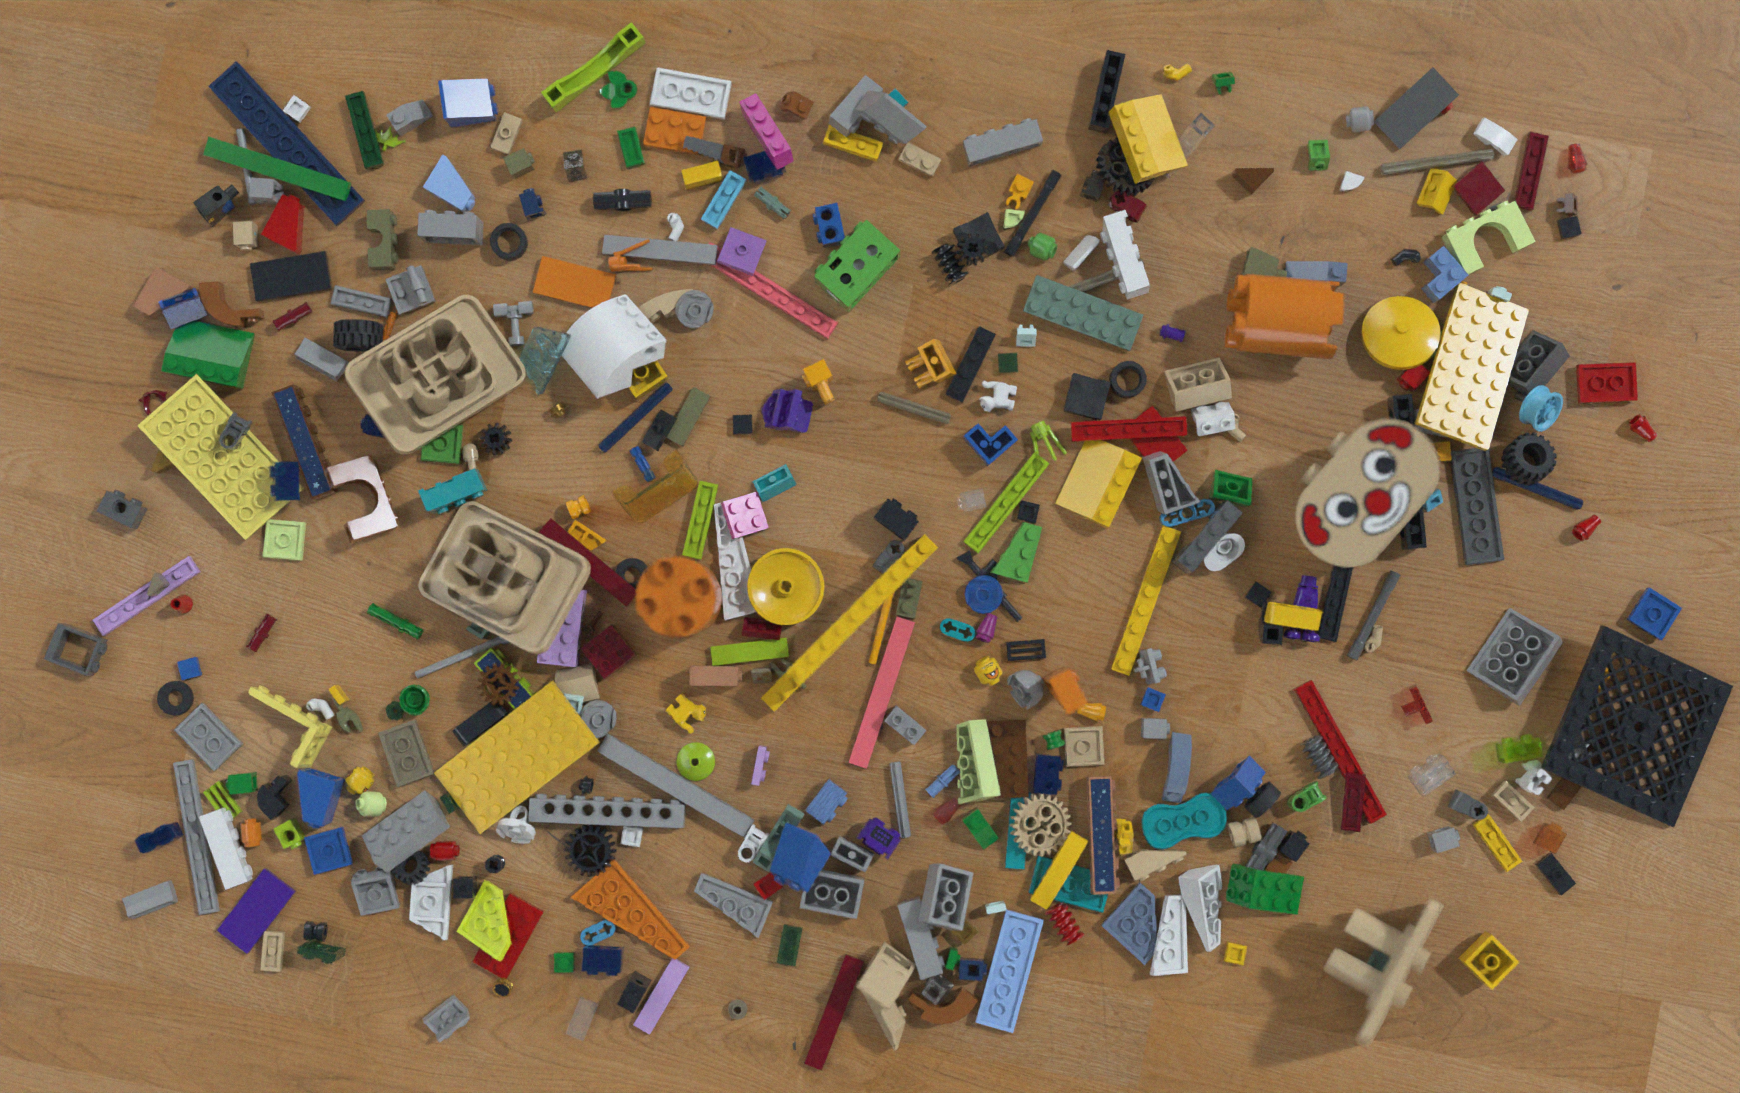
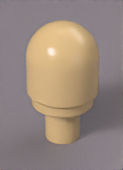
(470, 455)

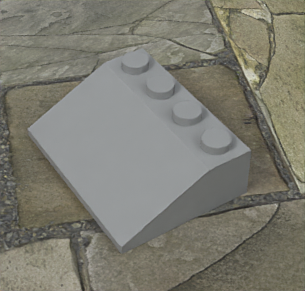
(1515, 656)

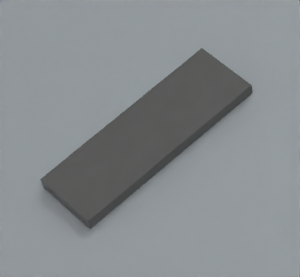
(1476, 506)

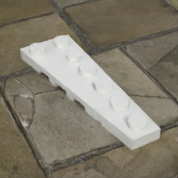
(733, 569)

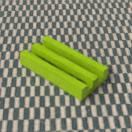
(219, 784)

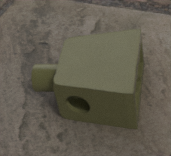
(1261, 263)

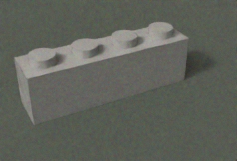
(1002, 142)
(920, 939)

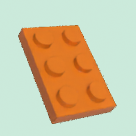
(669, 128)

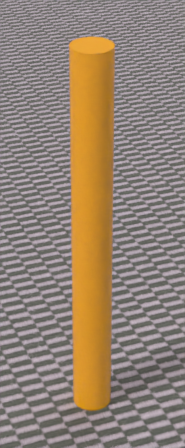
(880, 630)

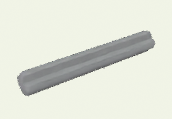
(900, 799)

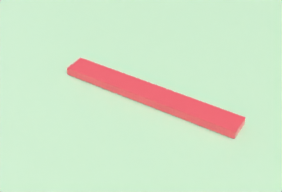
(781, 299)
(881, 692)

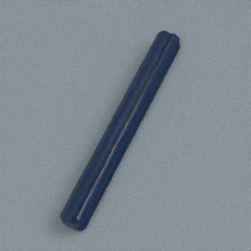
(635, 417)
(1541, 489)

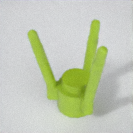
(1041, 431)

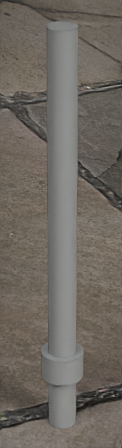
(460, 656)

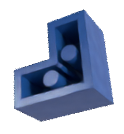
(989, 447)
(1239, 783)

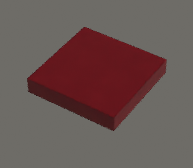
(1478, 188)

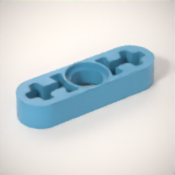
(1201, 513)

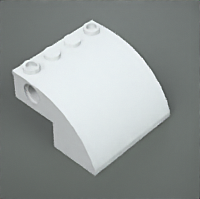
(610, 344)

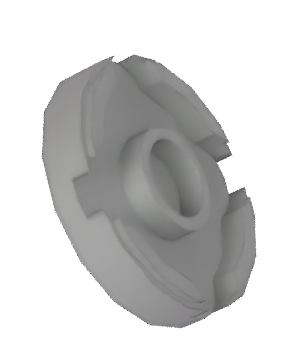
(694, 309)
(599, 717)

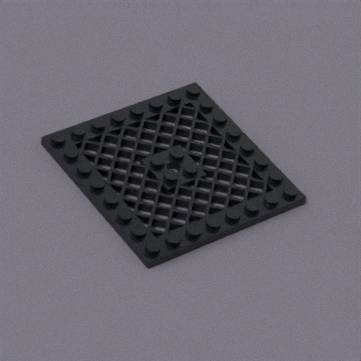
(1695, 742)

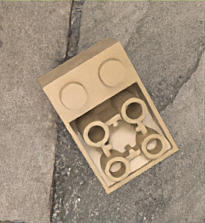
(886, 975)

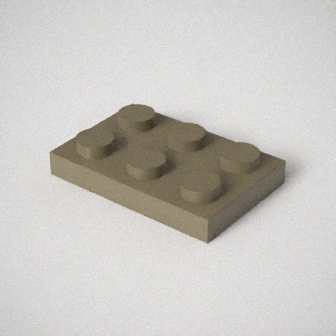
(406, 753)

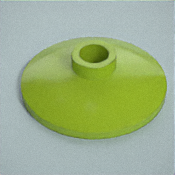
(703, 754)

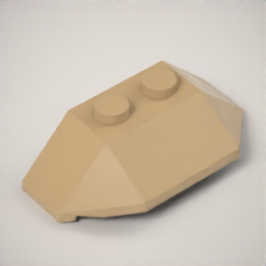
(890, 1021)

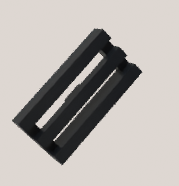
(1009, 650)

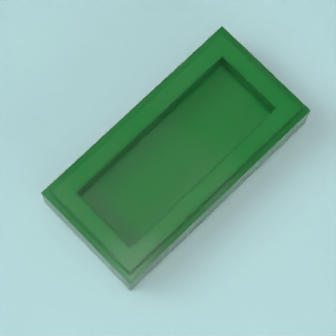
(631, 147)

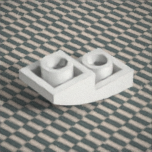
(1495, 135)

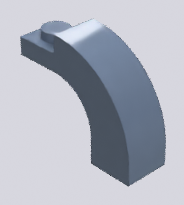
(1178, 767)

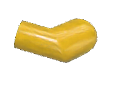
(1176, 74)

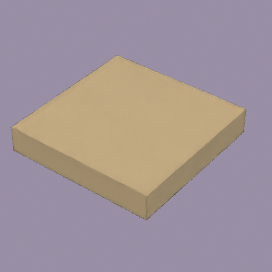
(1084, 746)

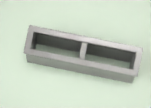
(321, 359)
(150, 900)

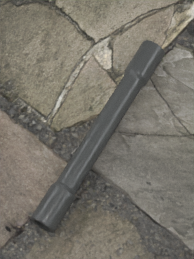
(1387, 588)

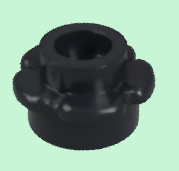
(586, 785)

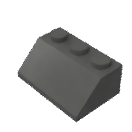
(1536, 362)

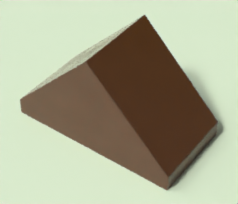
(1252, 178)

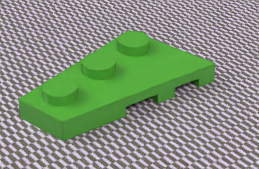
(1020, 554)

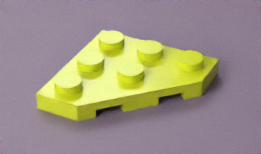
(487, 922)

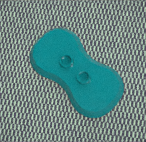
(1169, 824)

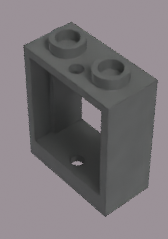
(59, 640)

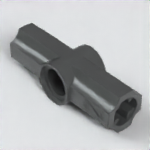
(1266, 849)

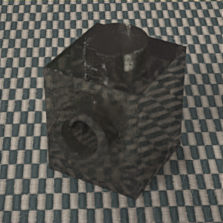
(937, 988)

